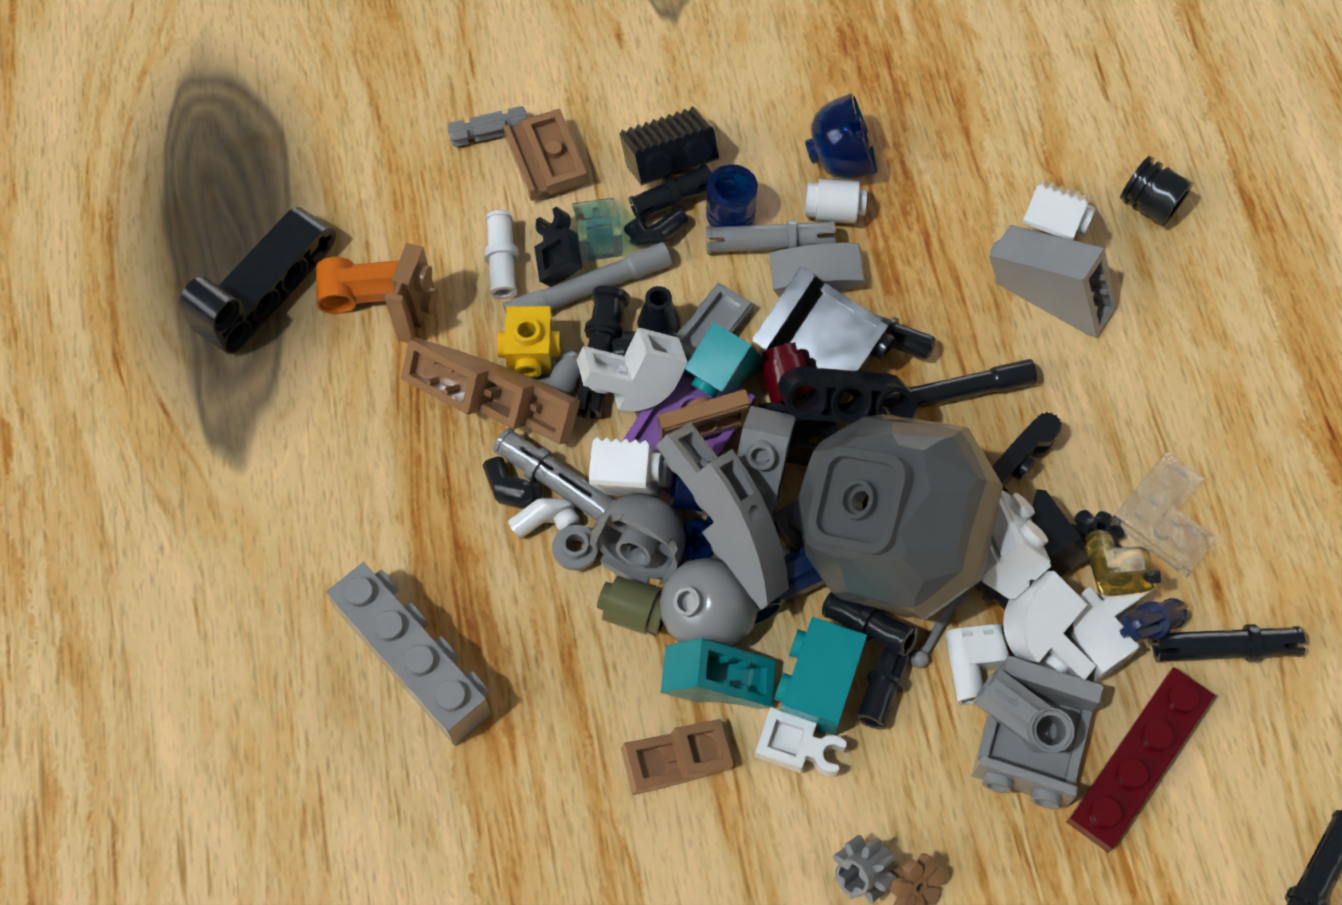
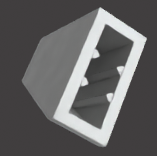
(1057, 276)

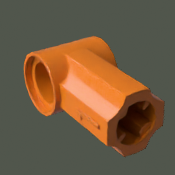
(345, 284)

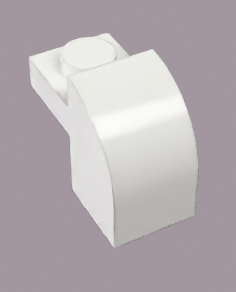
(641, 376)
(1037, 623)
(1098, 634)

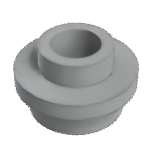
(574, 560)

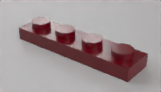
(1140, 759)

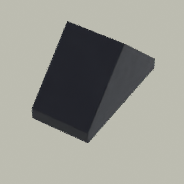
(1064, 543)

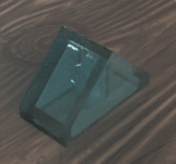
(598, 229)

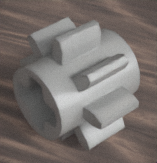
(864, 868)

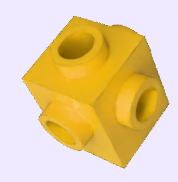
(529, 340)

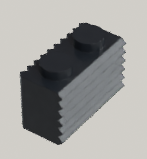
(669, 145)

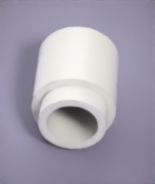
(835, 201)

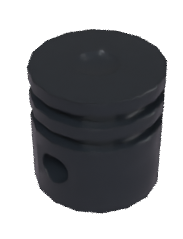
(1156, 190)

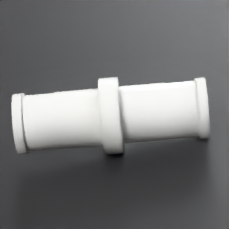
(501, 254)

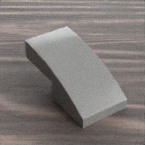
(834, 263)

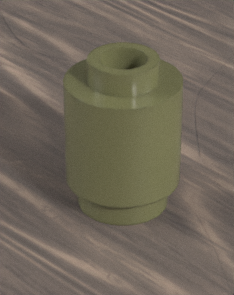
(631, 605)

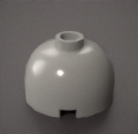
(640, 538)
(706, 603)

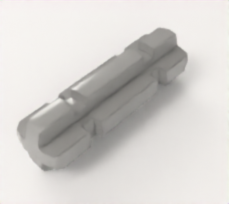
(485, 126)

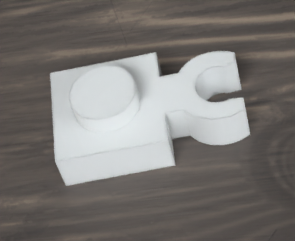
(790, 741)

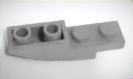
(742, 525)

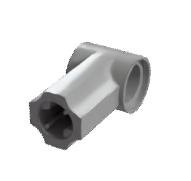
(1021, 711)

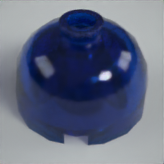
(841, 140)

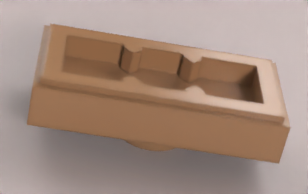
(707, 414)

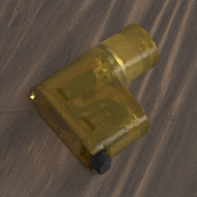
(1119, 569)

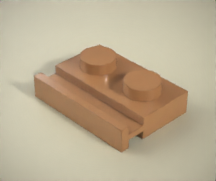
(545, 154)
(412, 293)

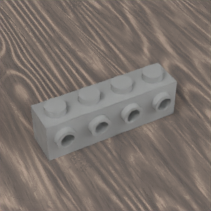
(409, 653)

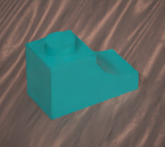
(722, 362)
(717, 673)

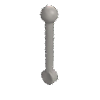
(920, 658)

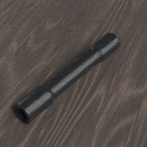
(996, 379)

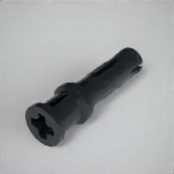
(600, 330)

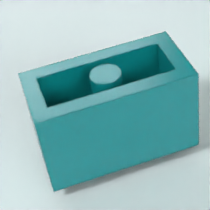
(822, 674)

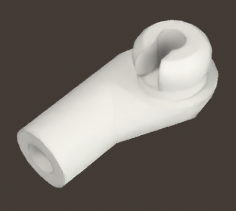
(544, 511)

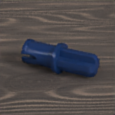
(1153, 620)

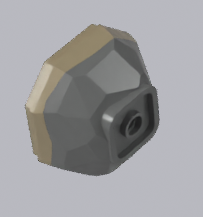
(923, 520)

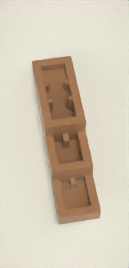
(489, 388)

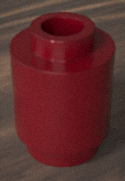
(776, 362)

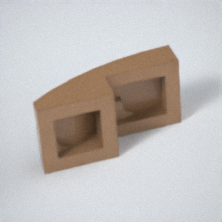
(676, 757)

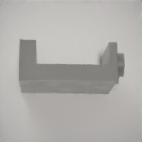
(1047, 777)

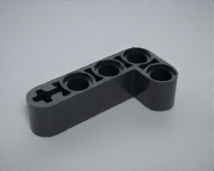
(259, 283)

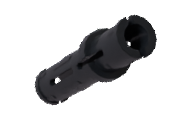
(1245, 643)
(1322, 868)

